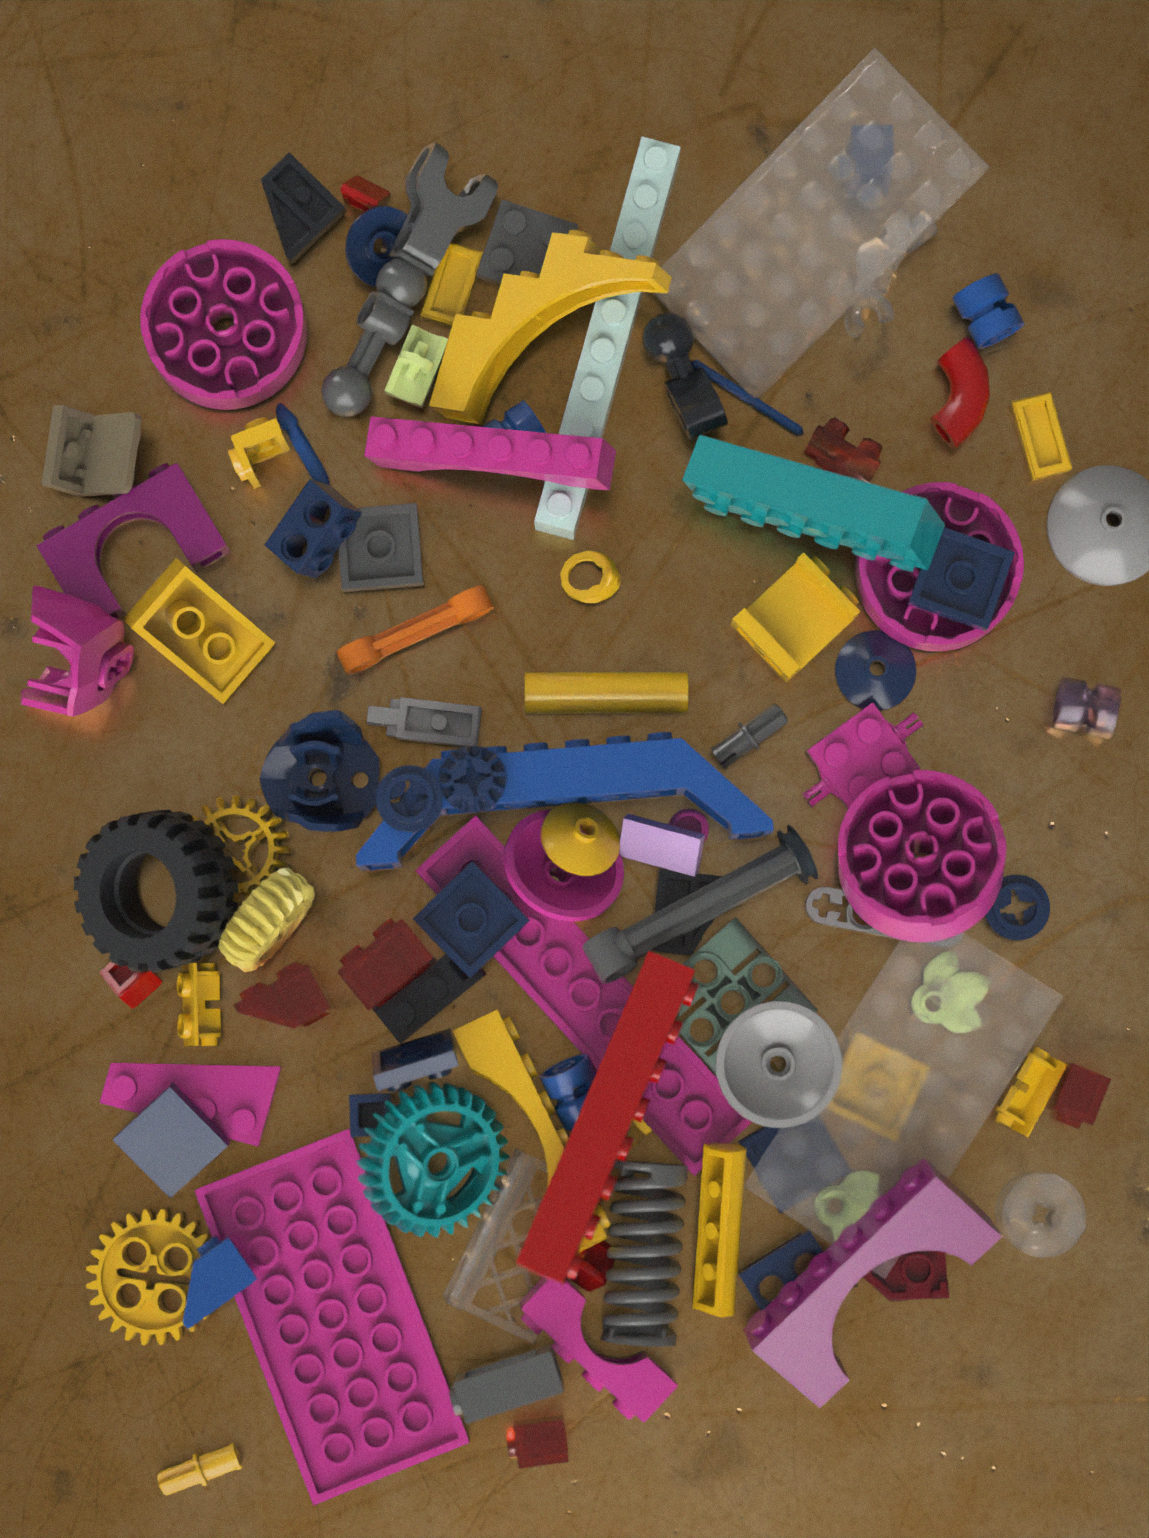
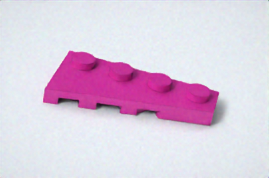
(229, 1095)

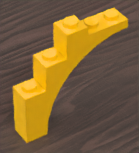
(526, 305)

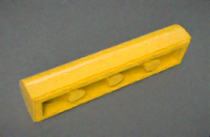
(606, 692)
(719, 1229)

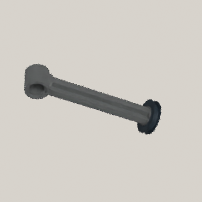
(617, 951)

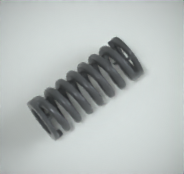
(653, 1326)

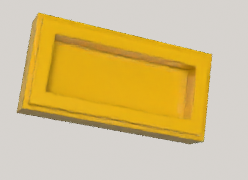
(452, 285)
(1041, 436)

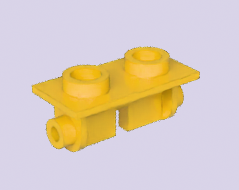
(195, 989)
(1031, 1091)

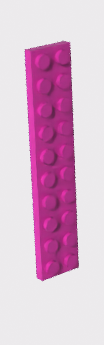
(555, 972)

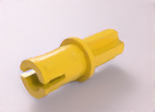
(199, 1469)

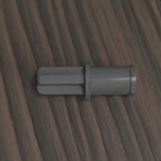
(749, 735)

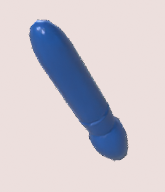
(289, 423)

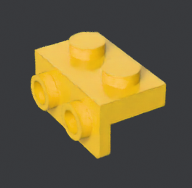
(255, 444)

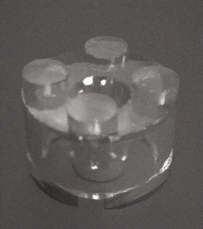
(1063, 1222)

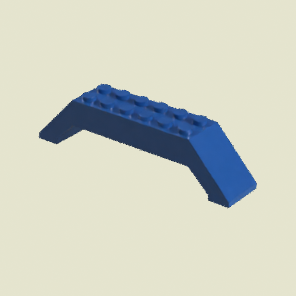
(585, 776)

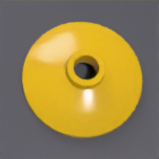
(574, 850)

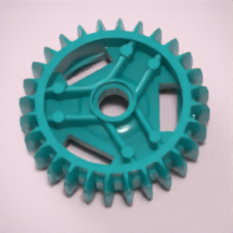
(412, 1143)

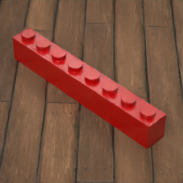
(606, 1119)

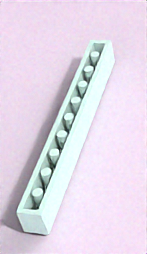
(611, 327)

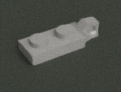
(428, 721)

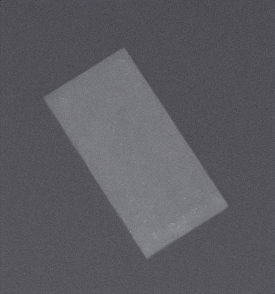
(818, 223)
(914, 1084)

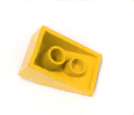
(198, 631)

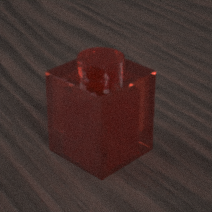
(1079, 1096)
(538, 1442)

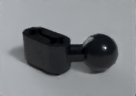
(689, 391)

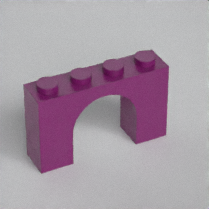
(164, 498)

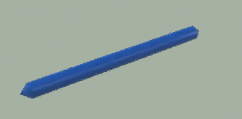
(743, 395)

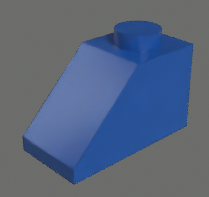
(215, 1278)

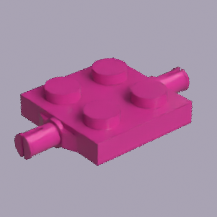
(860, 755)

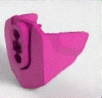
(88, 641)

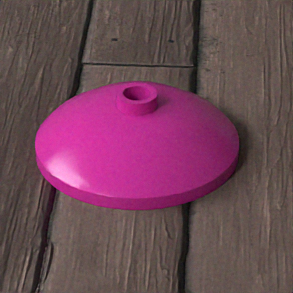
(532, 872)

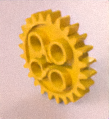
(158, 1237)

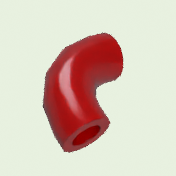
(967, 395)

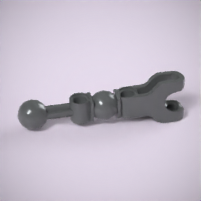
(402, 281)

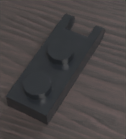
(425, 997)

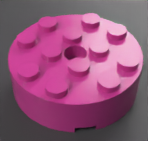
(230, 365)
(887, 589)
(930, 894)

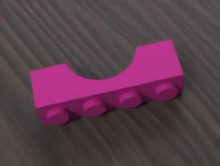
(634, 1380)

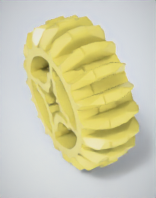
(266, 919)

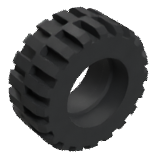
(111, 898)

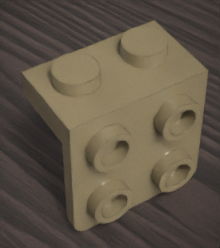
(91, 452)

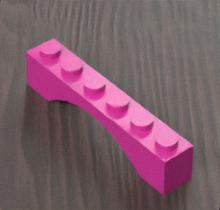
(535, 455)

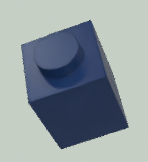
(362, 1110)

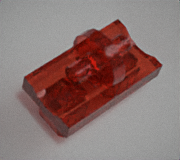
(840, 456)

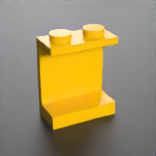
(796, 616)

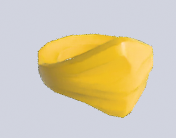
(609, 583)

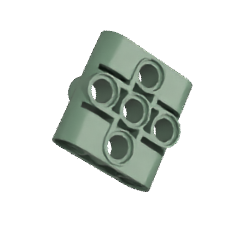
(726, 951)

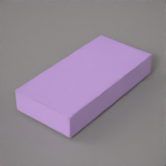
(661, 845)

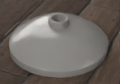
(1080, 530)
(810, 1070)

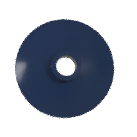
(374, 223)
(863, 687)

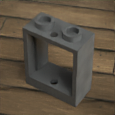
(506, 1384)

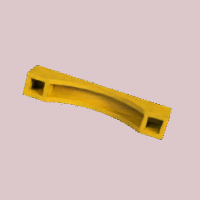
(493, 1056)

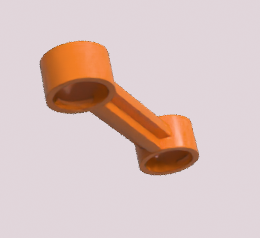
(372, 649)

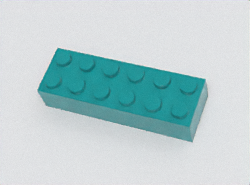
(814, 503)

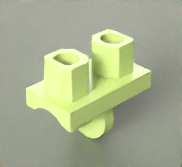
(416, 366)

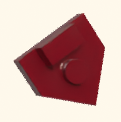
(914, 1277)

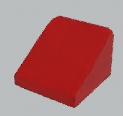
(363, 194)
(130, 985)
(594, 1266)

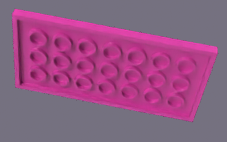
(333, 1318)

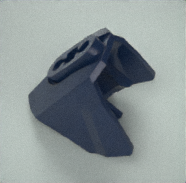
(328, 745)

